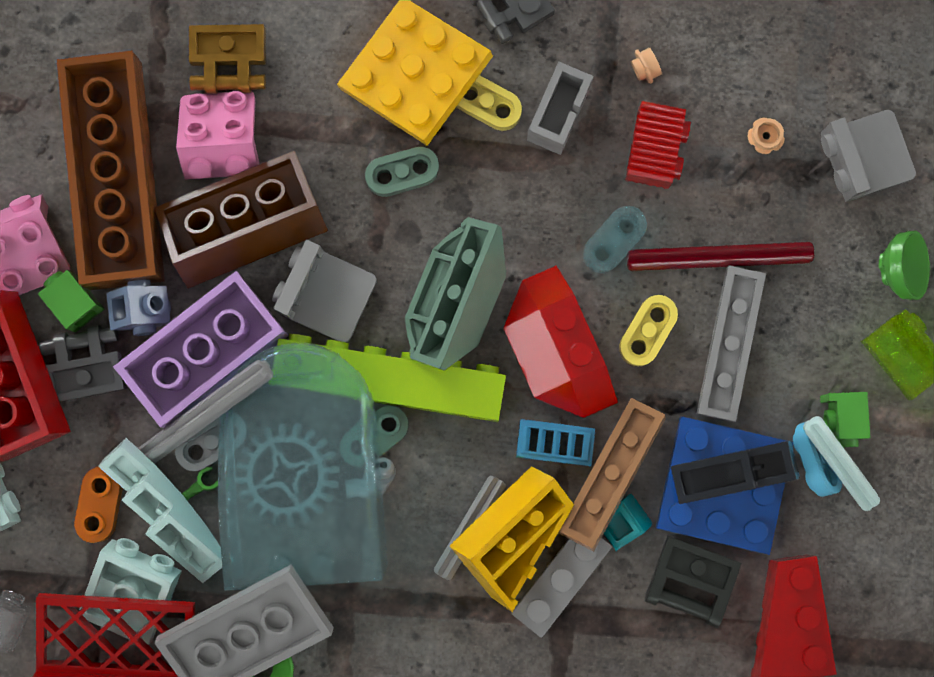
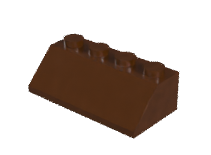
(240, 219)

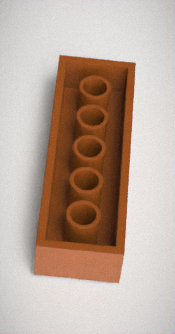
(110, 170)

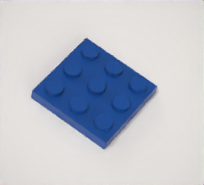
(734, 519)

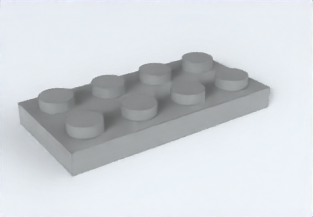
(247, 630)

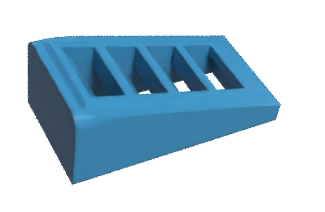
(524, 440)

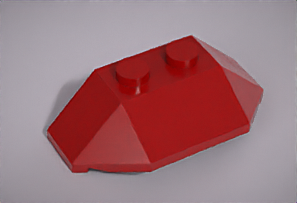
(557, 346)

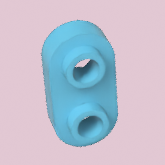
(818, 473)

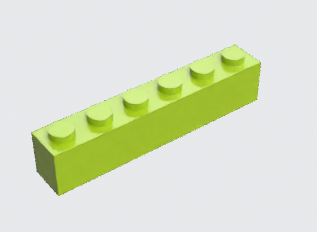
(421, 386)

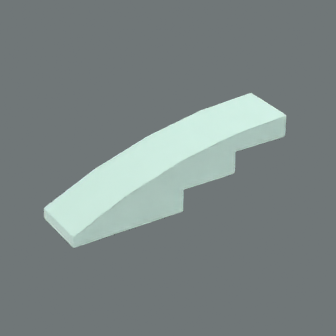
(171, 517)

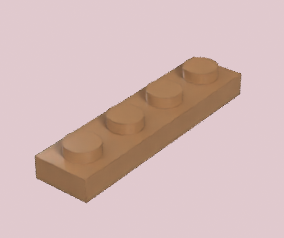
(612, 474)

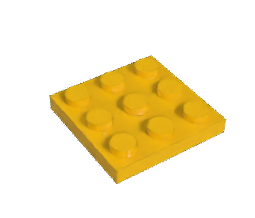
(415, 70)

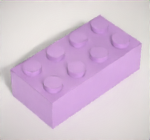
(200, 350)

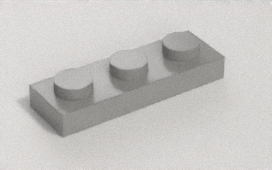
(558, 585)

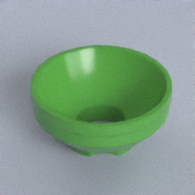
(906, 265)

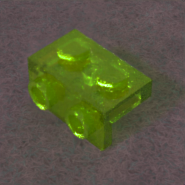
(904, 352)

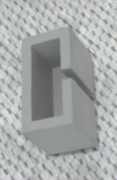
(559, 108)

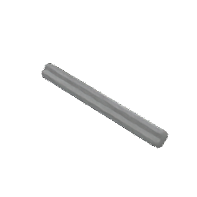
(207, 410)

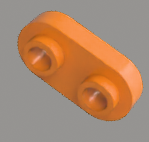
(101, 505)

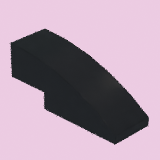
(735, 472)

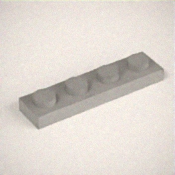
(731, 344)

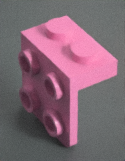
(216, 134)
(28, 246)

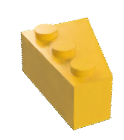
(512, 534)

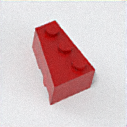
(794, 622)

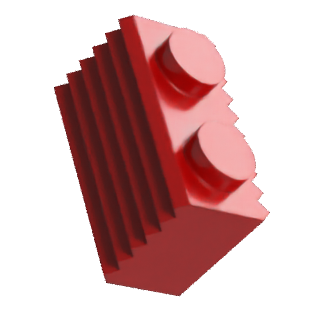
(656, 145)

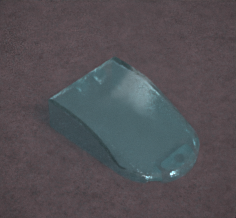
(301, 474)

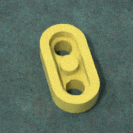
(488, 100)
(647, 331)

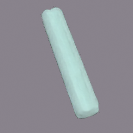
(841, 463)

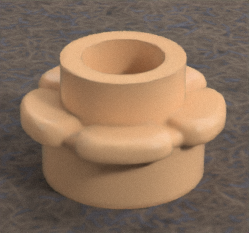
(646, 65)
(769, 126)

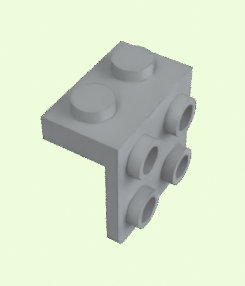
(867, 154)
(324, 292)

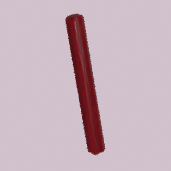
(720, 256)

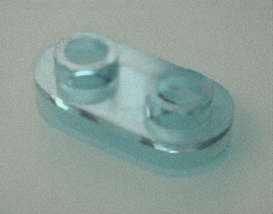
(614, 240)

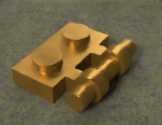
(227, 46)

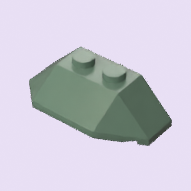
(456, 294)

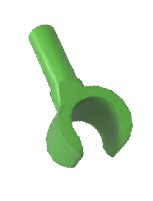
(198, 486)

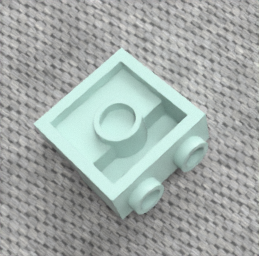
(129, 573)

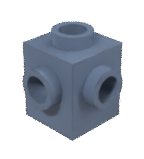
(139, 307)

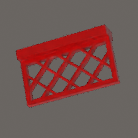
(84, 666)

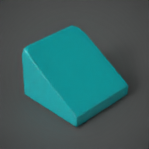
(627, 523)

